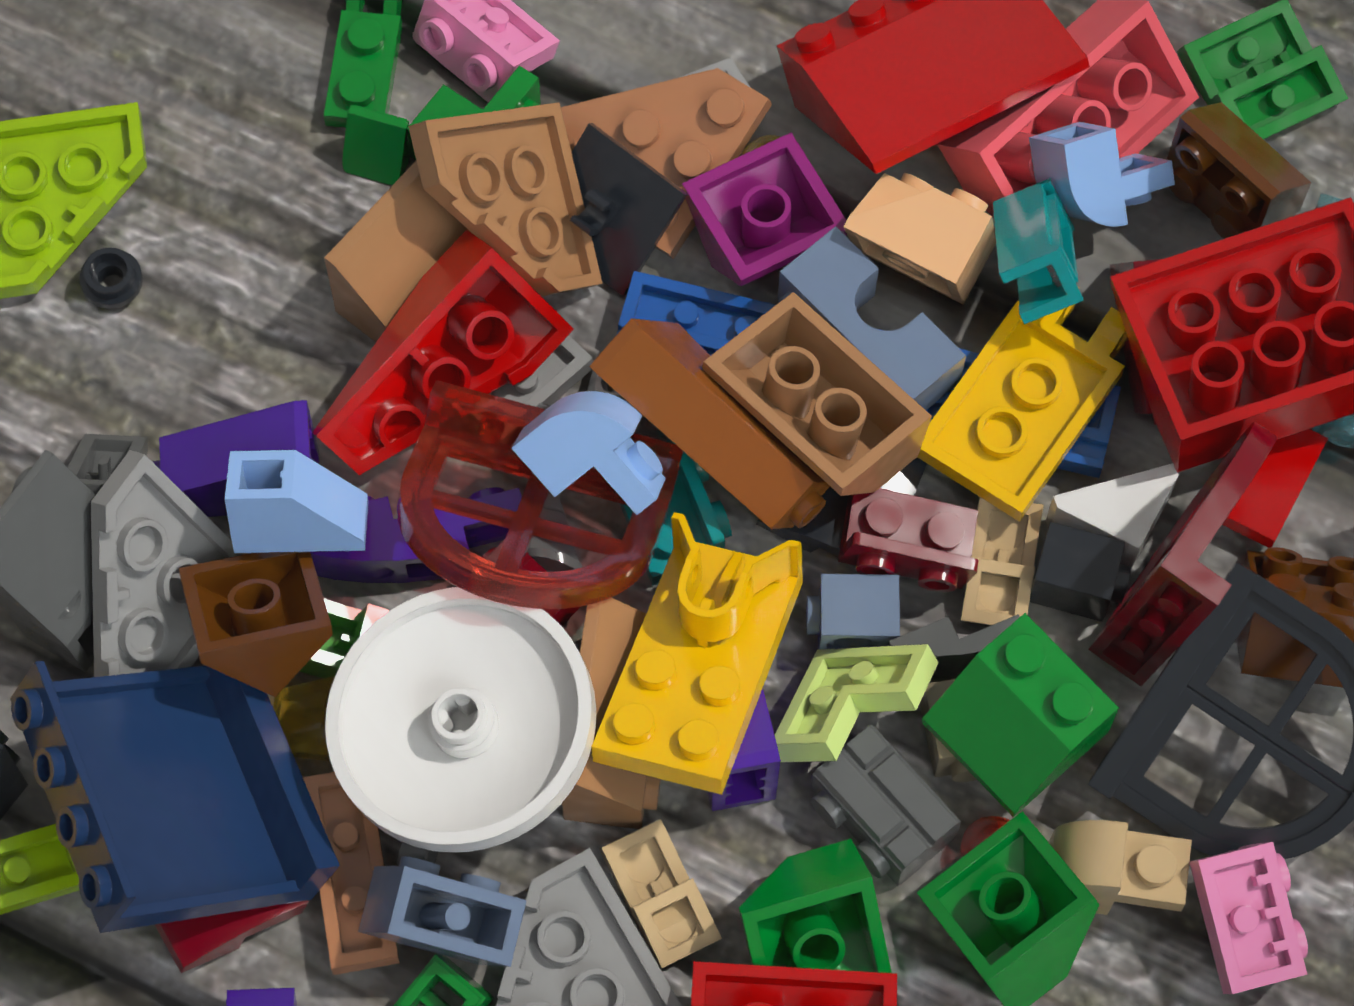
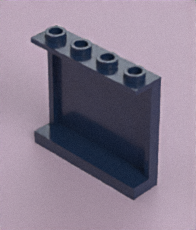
(172, 794)

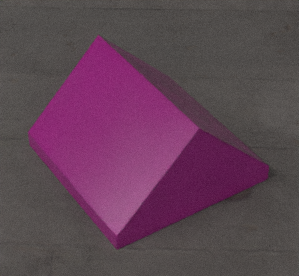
(761, 210)

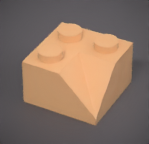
(924, 233)

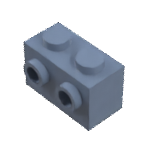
(442, 914)

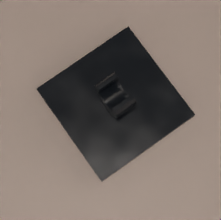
(624, 205)

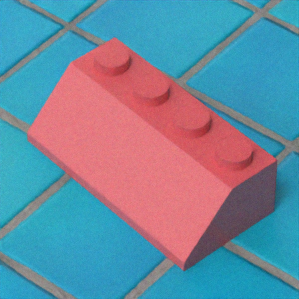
(1130, 86)

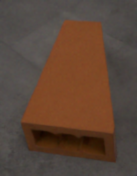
(663, 378)

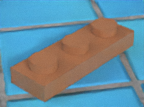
(344, 894)

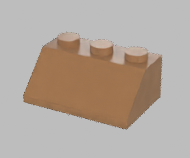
(389, 253)
(821, 397)
(605, 792)

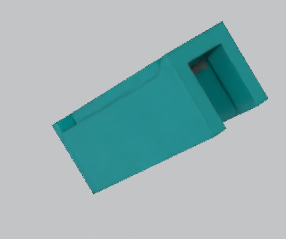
(1037, 250)

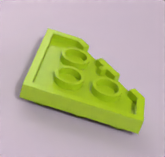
(58, 184)

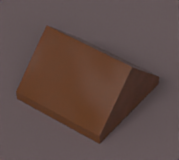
(257, 616)

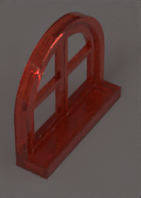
(482, 432)

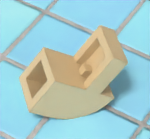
(1125, 863)

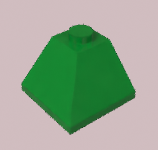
(1014, 911)
(817, 914)

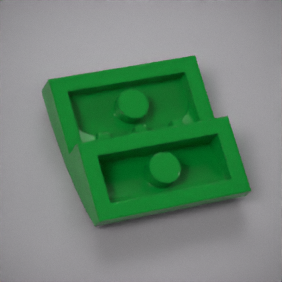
(1264, 70)

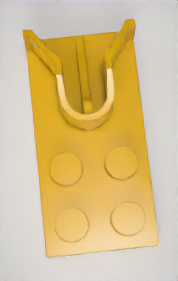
(699, 661)

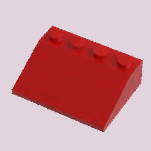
(920, 71)
(1246, 333)

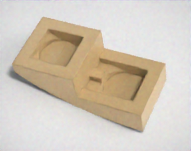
(1005, 564)
(660, 894)

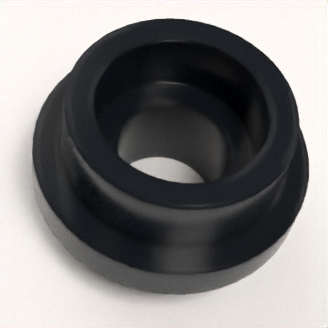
(106, 263)

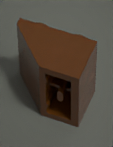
(1232, 172)
(1316, 583)

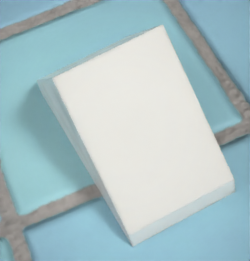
(1118, 508)

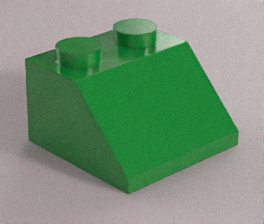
(1020, 715)

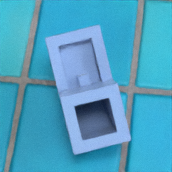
(1092, 177)
(586, 433)

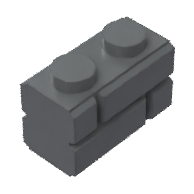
(883, 806)

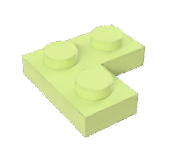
(843, 685)

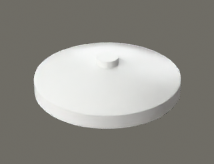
(460, 720)

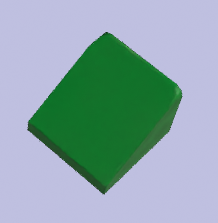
(375, 145)

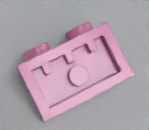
(483, 40)
(1250, 917)

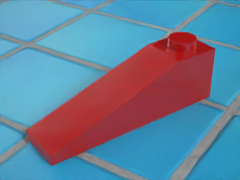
(461, 325)

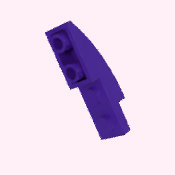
(390, 558)

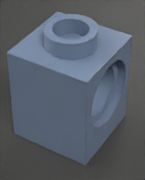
(854, 611)

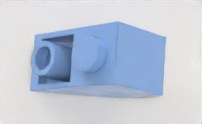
(291, 505)

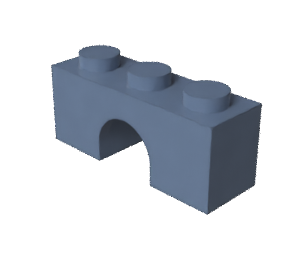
(837, 283)

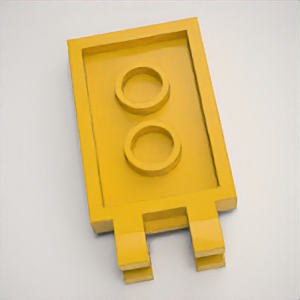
(1023, 406)

